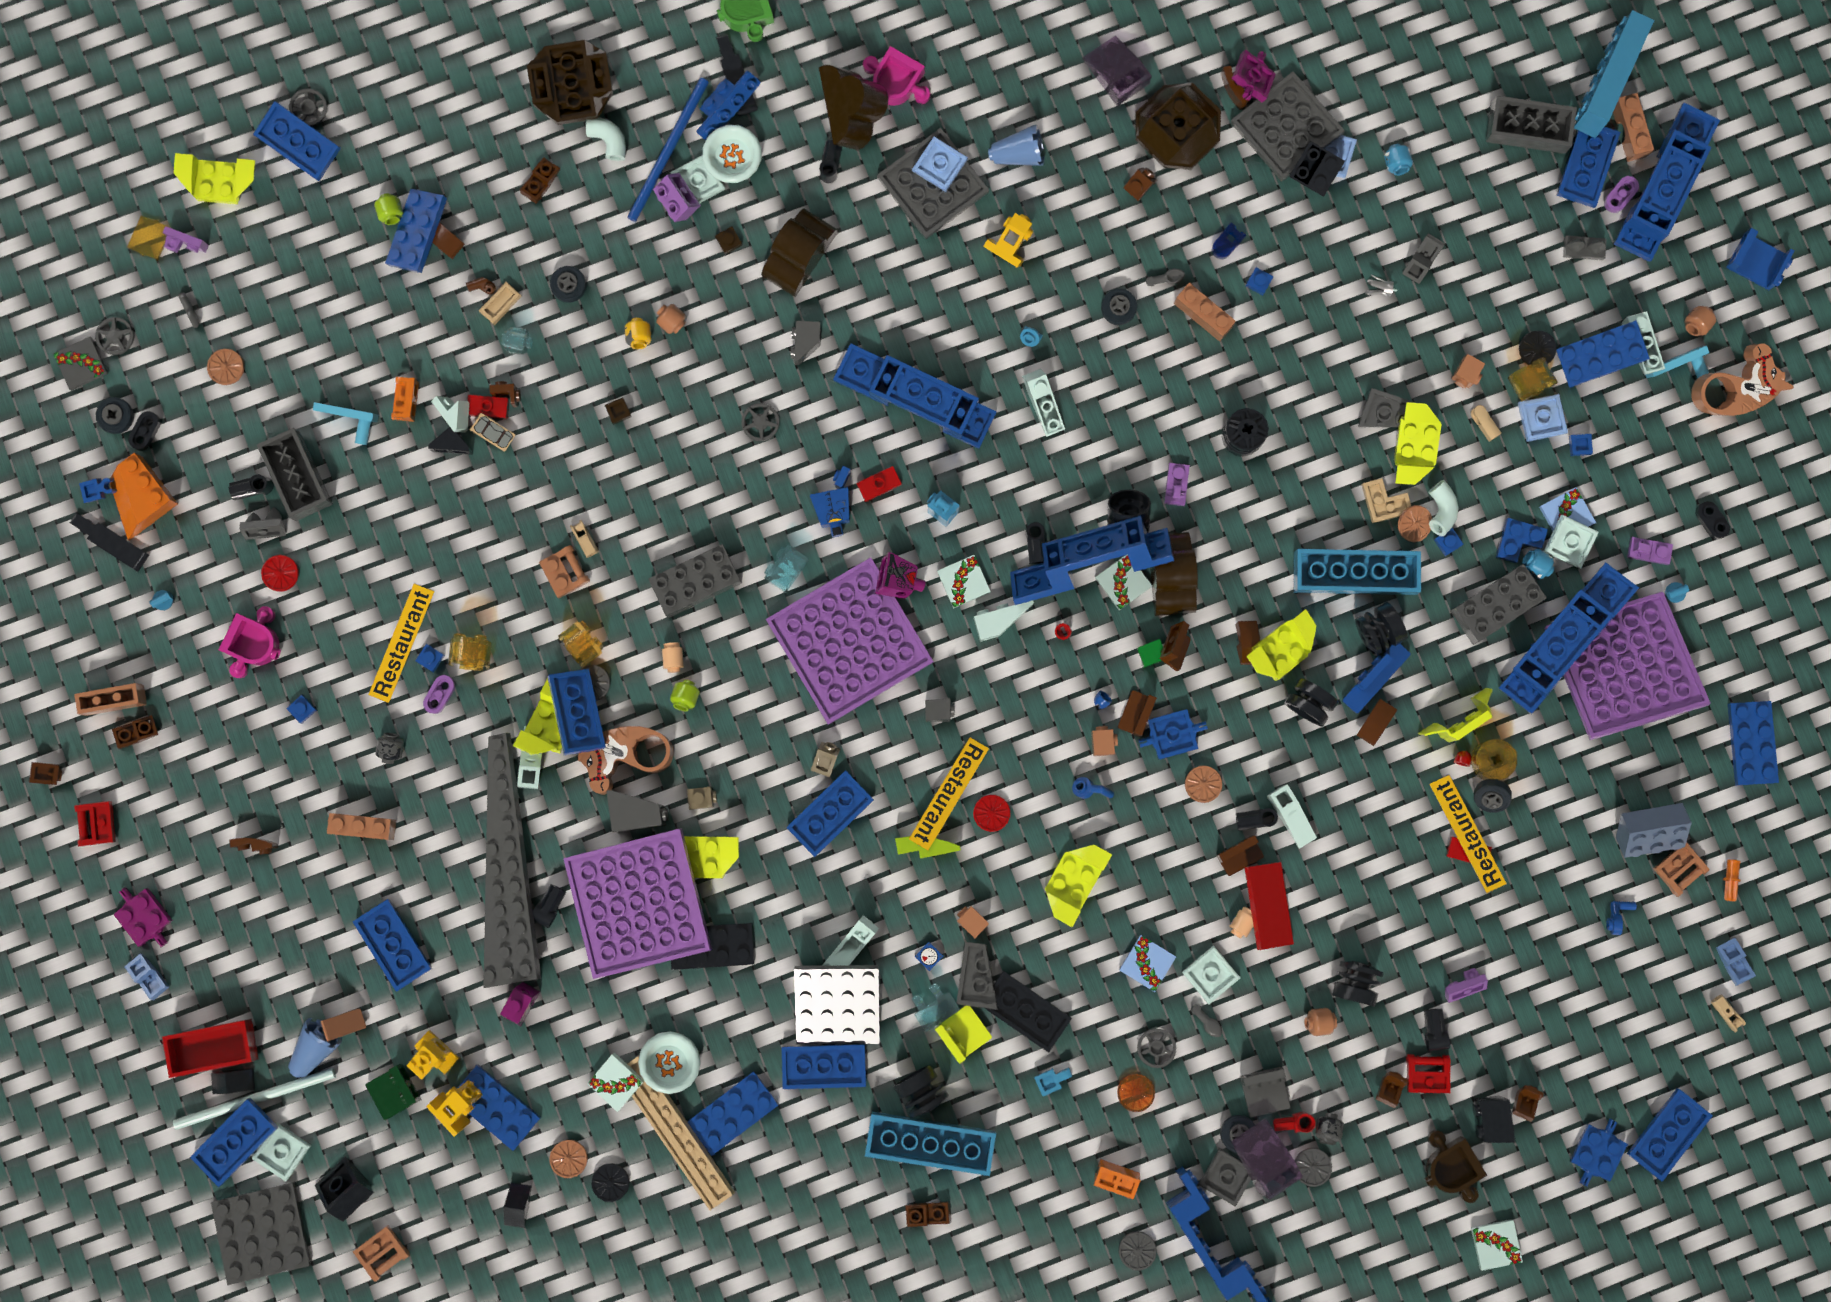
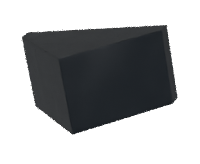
(450, 443)
(232, 1081)
(517, 1205)

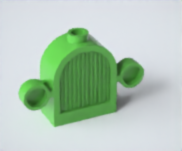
(746, 16)

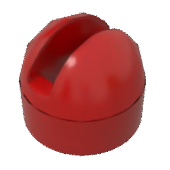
(1059, 633)
(1463, 758)

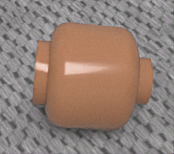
(671, 318)
(1700, 321)
(1320, 1022)

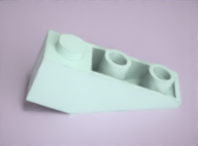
(1655, 363)
(1043, 402)
(996, 622)
(529, 770)
(1292, 815)

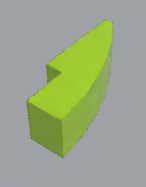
(938, 847)

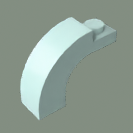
(852, 943)

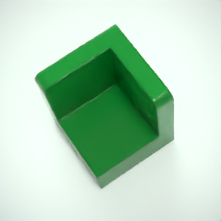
(1150, 653)

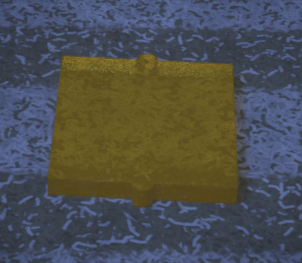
(148, 238)

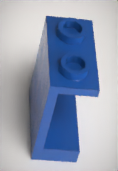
(1759, 261)

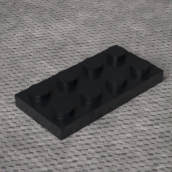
(730, 947)
(1028, 1012)

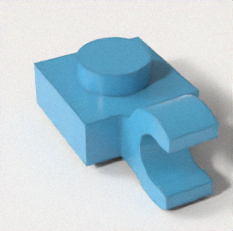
(1050, 1082)

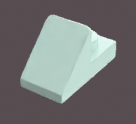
(454, 413)

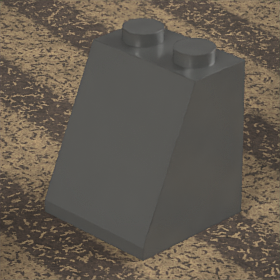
(633, 813)

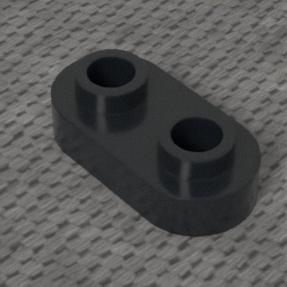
(142, 429)
(1711, 521)

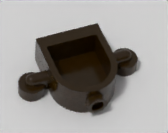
(1453, 1167)

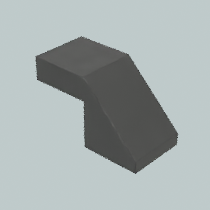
(1423, 258)

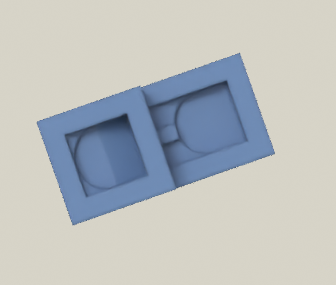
(1735, 962)
(147, 976)

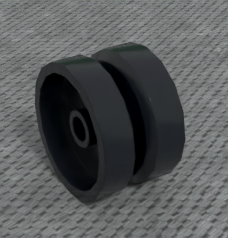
(1311, 702)

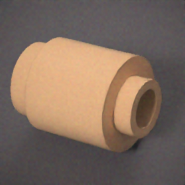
(672, 657)
(1242, 923)

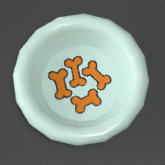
(732, 153)
(669, 1062)

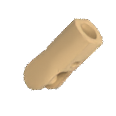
(1486, 424)
(585, 541)
(1726, 1011)

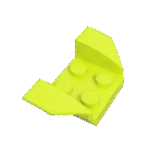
(214, 179)
(1416, 443)
(1284, 647)
(1472, 721)
(542, 729)
(712, 855)
(1074, 881)

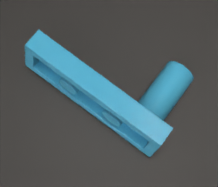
(1696, 358)
(364, 421)

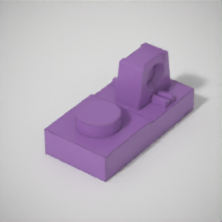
(175, 240)
(1176, 484)
(1650, 551)
(1472, 984)

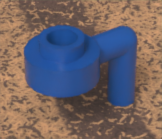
(1089, 788)
(1615, 922)

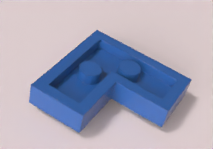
(1518, 533)

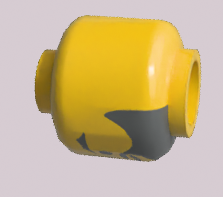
(638, 333)

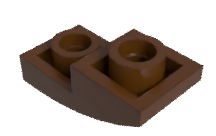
(1234, 91)
(540, 181)
(447, 241)
(1248, 637)
(1376, 722)
(135, 732)
(258, 845)
(928, 1214)

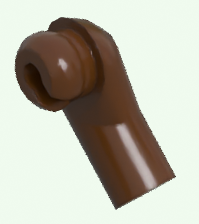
(483, 284)

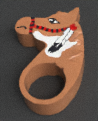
(1758, 385)
(620, 747)

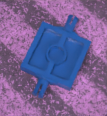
(1172, 734)
(1598, 1152)

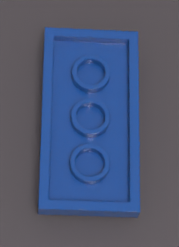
(297, 141)
(1588, 167)
(416, 230)
(1603, 354)
(576, 712)
(1753, 743)
(830, 813)
(392, 945)
(823, 1066)
(500, 1109)
(732, 1113)
(1669, 1134)
(234, 1142)

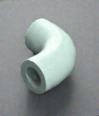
(610, 134)
(1447, 508)

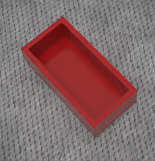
(210, 1048)

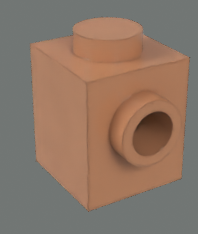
(1468, 372)
(1103, 741)
(971, 921)

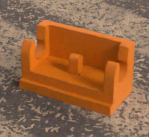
(405, 399)
(1117, 1179)

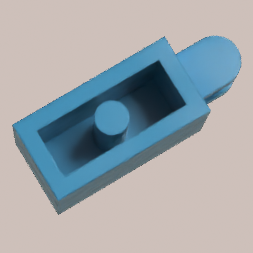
(942, 508)

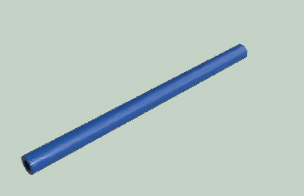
(667, 149)

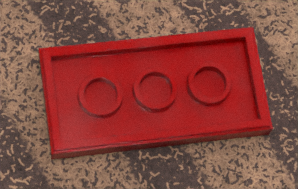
(1269, 906)

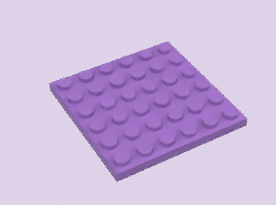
(849, 641)
(1635, 671)
(637, 903)

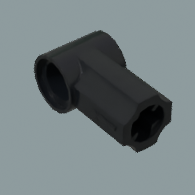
(830, 160)
(249, 487)
(1035, 544)
(1253, 819)
(545, 911)
(1436, 1036)

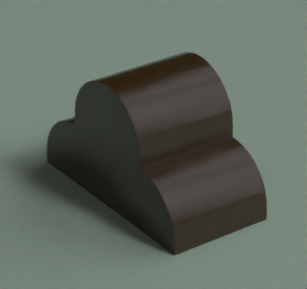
(851, 105)
(798, 251)
(1176, 581)

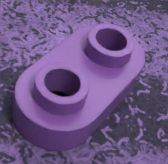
(1620, 195)
(438, 693)

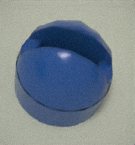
(1102, 699)

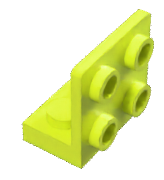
(963, 1033)

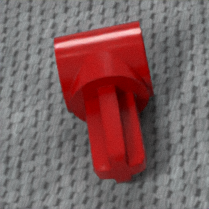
(1292, 1123)

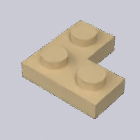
(1378, 503)

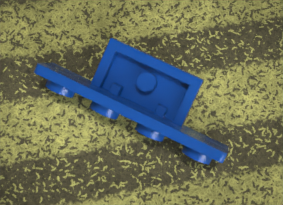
(726, 102)
(1373, 679)

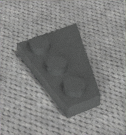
(1382, 410)
(976, 978)

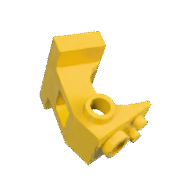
(1020, 225)
(432, 1054)
(459, 1103)

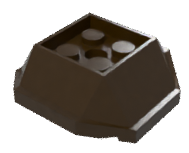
(564, 63)
(1175, 145)

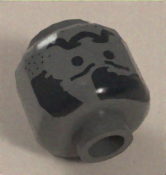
(389, 747)
(1329, 1129)

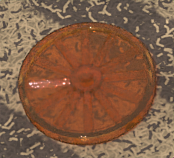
(1136, 1092)

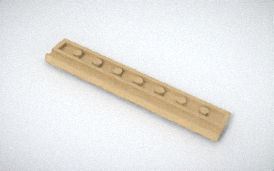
(682, 1143)

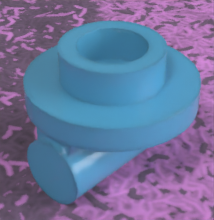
(1030, 336)
(1676, 592)
(162, 600)

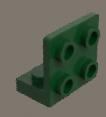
(393, 1091)

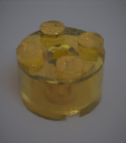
(1532, 379)
(580, 643)
(470, 652)
(1504, 754)

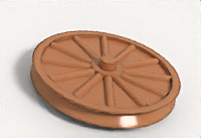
(225, 367)
(1414, 523)
(1203, 784)
(568, 1158)

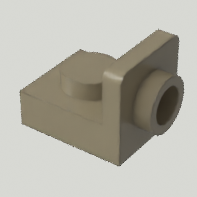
(825, 758)
(701, 798)

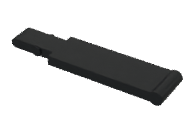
(734, 71)
(111, 542)

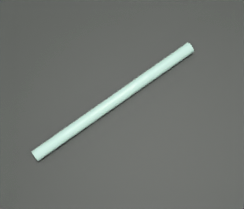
(256, 1097)

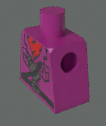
(898, 577)
(520, 1003)

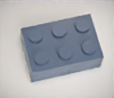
(1653, 830)

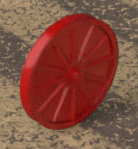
(280, 573)
(991, 813)

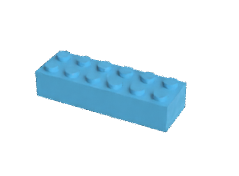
(1612, 73)
(1357, 571)
(930, 1143)

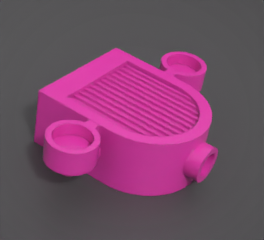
(898, 76)
(251, 642)

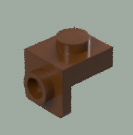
(1140, 183)
(503, 389)
(45, 773)
(1391, 1088)
(1527, 1102)

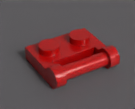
(101, 823)
(1428, 1080)

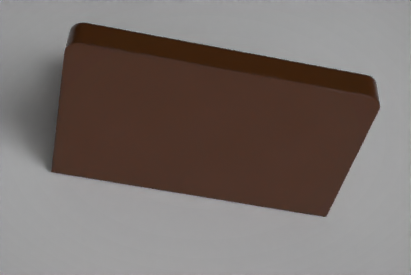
(1176, 646)
(1136, 713)
(1240, 855)

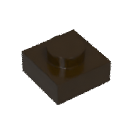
(728, 240)
(618, 411)

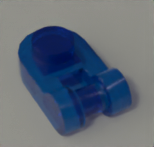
(1222, 246)

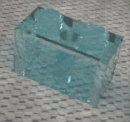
(786, 568)

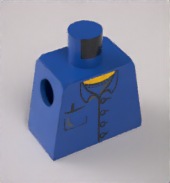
(832, 509)

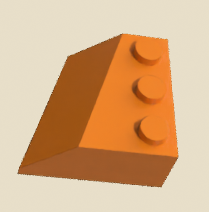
(139, 495)

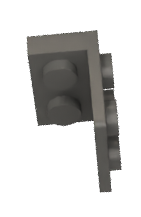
(1265, 1091)

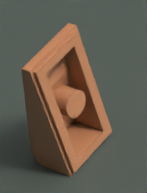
(343, 1024)

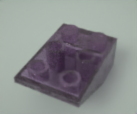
(1118, 70)
(1266, 1160)

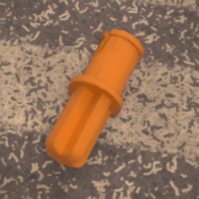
(1732, 880)

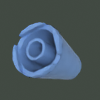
(1019, 148)
(311, 1049)

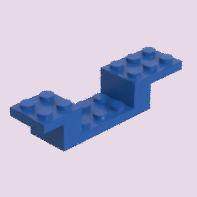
(1669, 184)
(916, 392)
(1089, 548)
(1568, 637)
(1233, 1276)

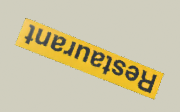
(401, 643)
(948, 793)
(1468, 834)

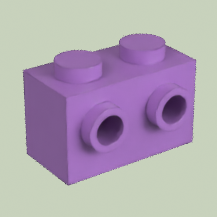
(676, 197)

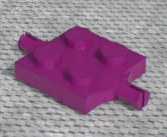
(1253, 76)
(143, 917)

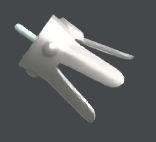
(1386, 286)

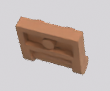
(558, 575)
(1676, 864)
(377, 1247)

